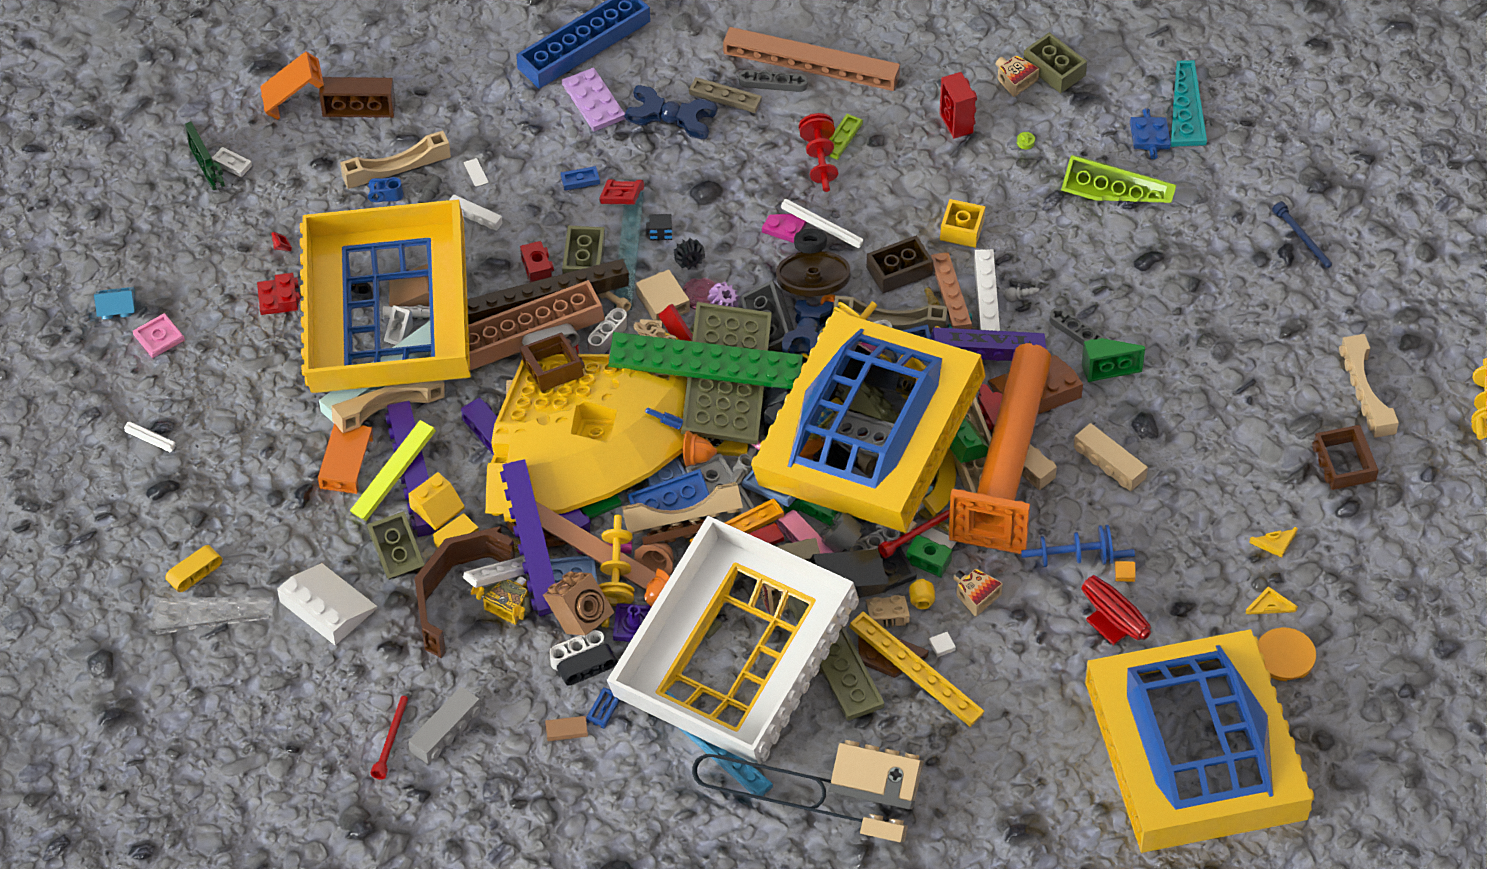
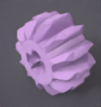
(723, 295)

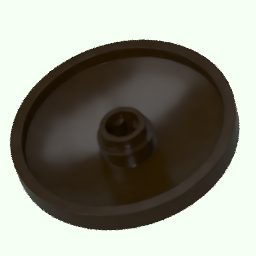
(813, 273)

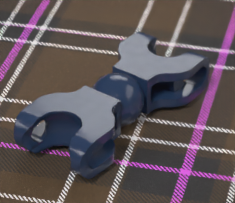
(671, 112)
(809, 323)

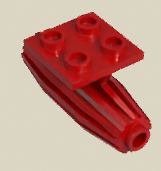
(1115, 613)

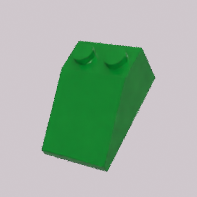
(1111, 359)

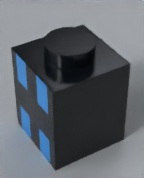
(659, 226)

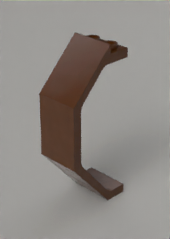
(452, 552)

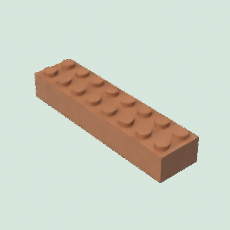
(503, 333)

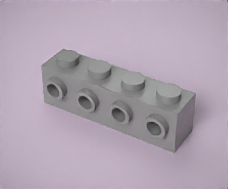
(444, 725)

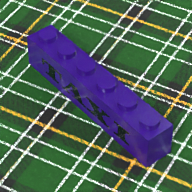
(987, 343)

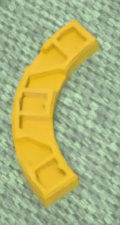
(944, 484)

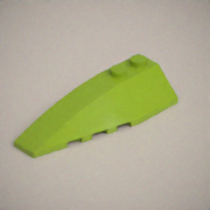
(1111, 183)

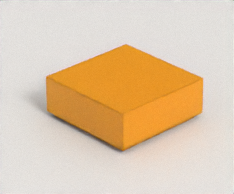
(1125, 571)

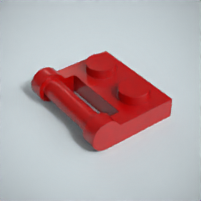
(621, 192)

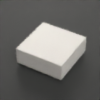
(942, 644)

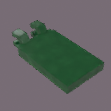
(203, 157)

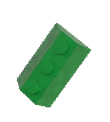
(968, 443)

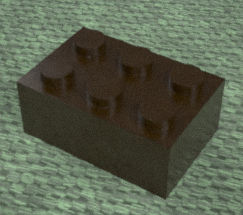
(899, 264)

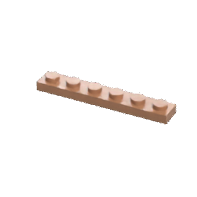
(951, 291)

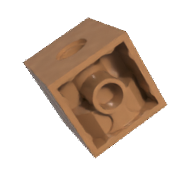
(578, 603)

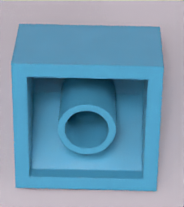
(115, 302)

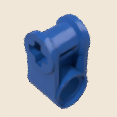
(386, 188)

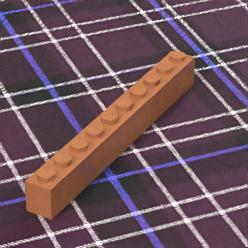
(811, 58)

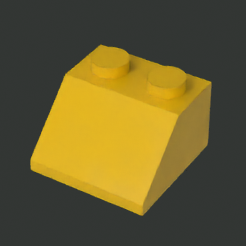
(436, 501)

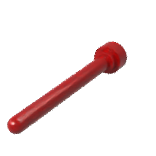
(888, 547)
(380, 769)

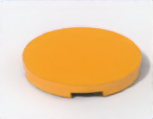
(1287, 653)

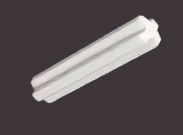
(150, 436)

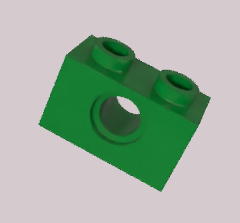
(929, 556)

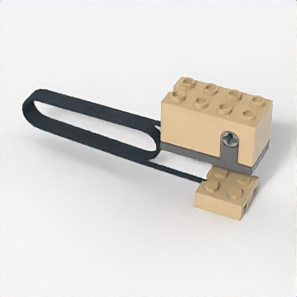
(858, 774)

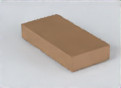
(566, 728)

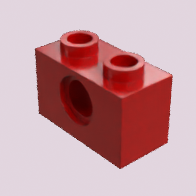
(536, 261)

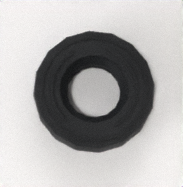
(810, 234)

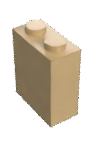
(661, 291)

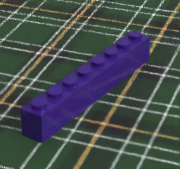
(402, 423)
(530, 532)

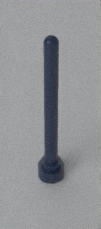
(1281, 210)

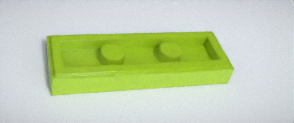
(844, 134)

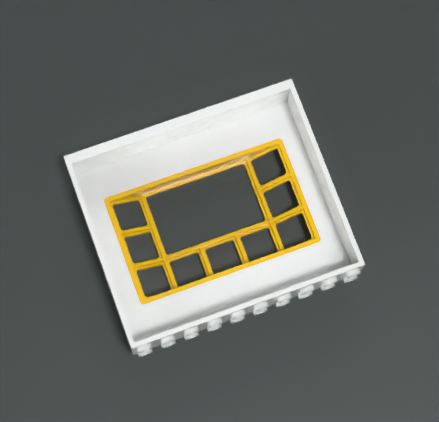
(687, 611)

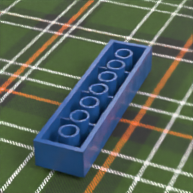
(581, 39)

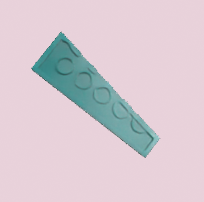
(1187, 118)

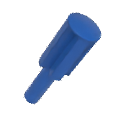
(666, 418)

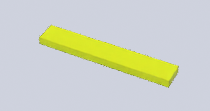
(393, 470)

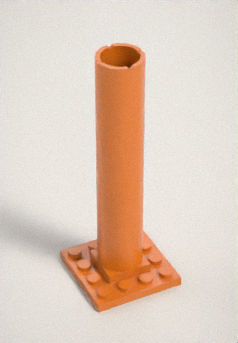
(992, 515)

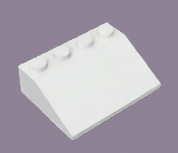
(325, 602)

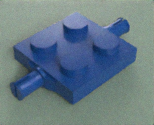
(1150, 133)

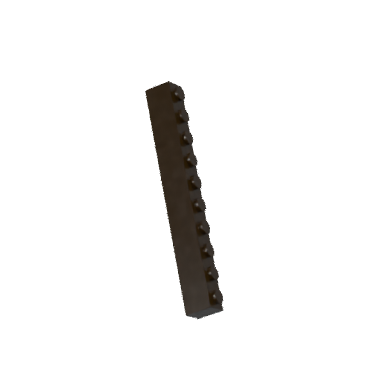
(602, 277)

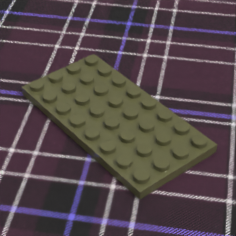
(722, 407)

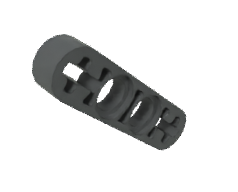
(773, 77)
(1069, 319)

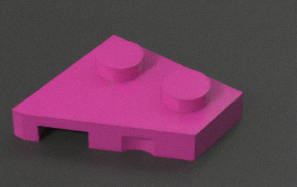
(783, 226)

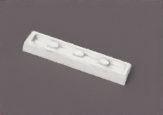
(495, 572)

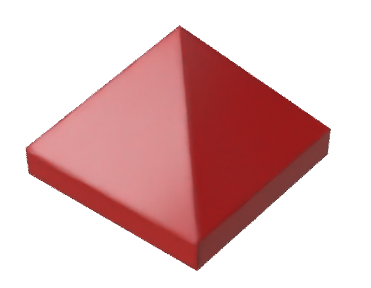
(280, 242)

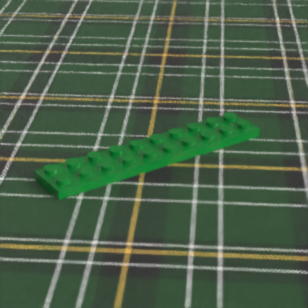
(704, 360)

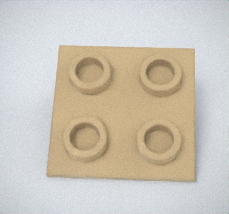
(888, 608)

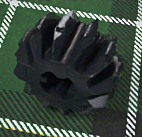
(689, 253)

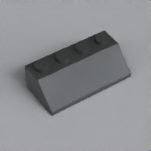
(770, 299)

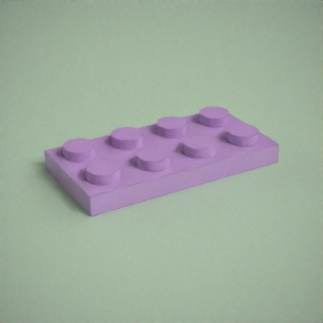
(593, 99)

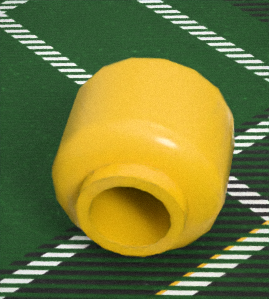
(922, 594)

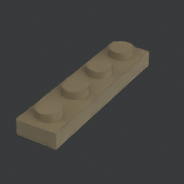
(725, 95)

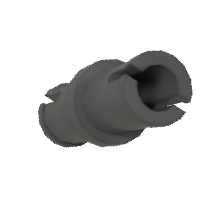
(430, 190)

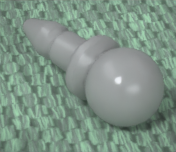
(1013, 294)

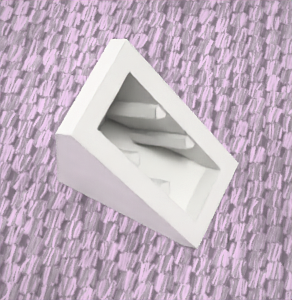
(399, 325)

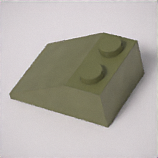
(395, 545)

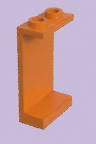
(289, 80)
(344, 459)

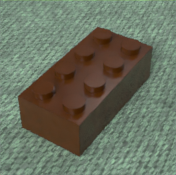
(357, 97)

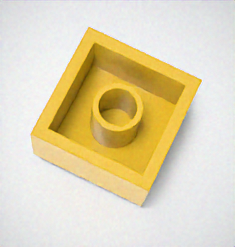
(962, 223)

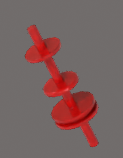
(817, 130)

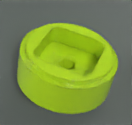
(1025, 140)

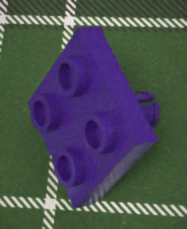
(628, 620)

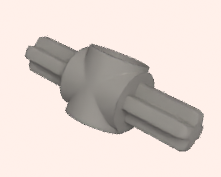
(743, 466)

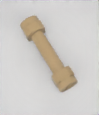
(620, 302)

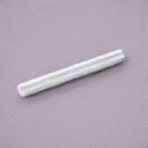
(822, 223)

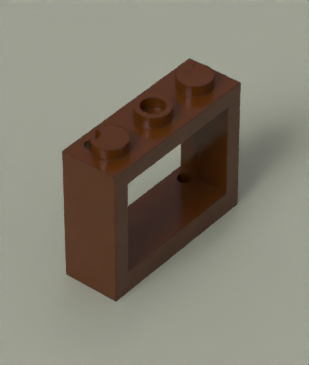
(548, 347)
(1340, 436)

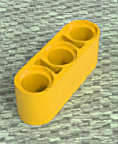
(193, 568)

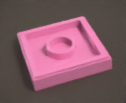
(158, 335)

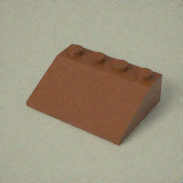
(1060, 387)

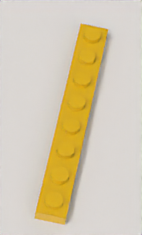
(916, 669)

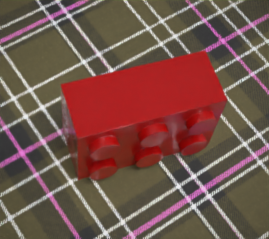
(957, 105)

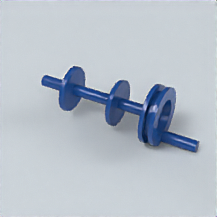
(1103, 544)

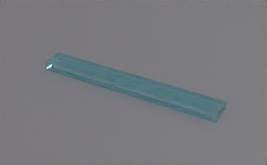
(629, 245)

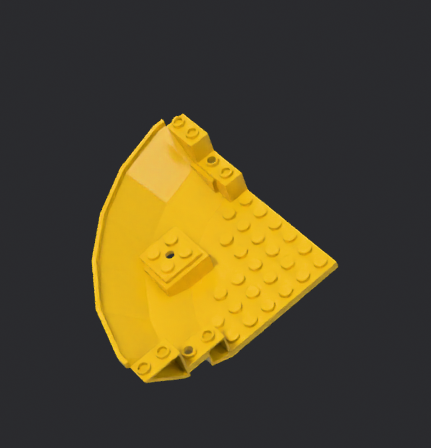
(584, 434)

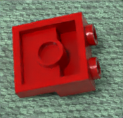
(278, 294)

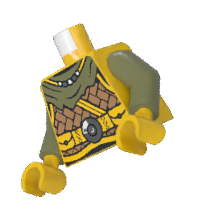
(506, 599)

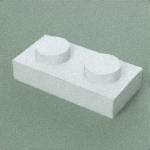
(232, 162)

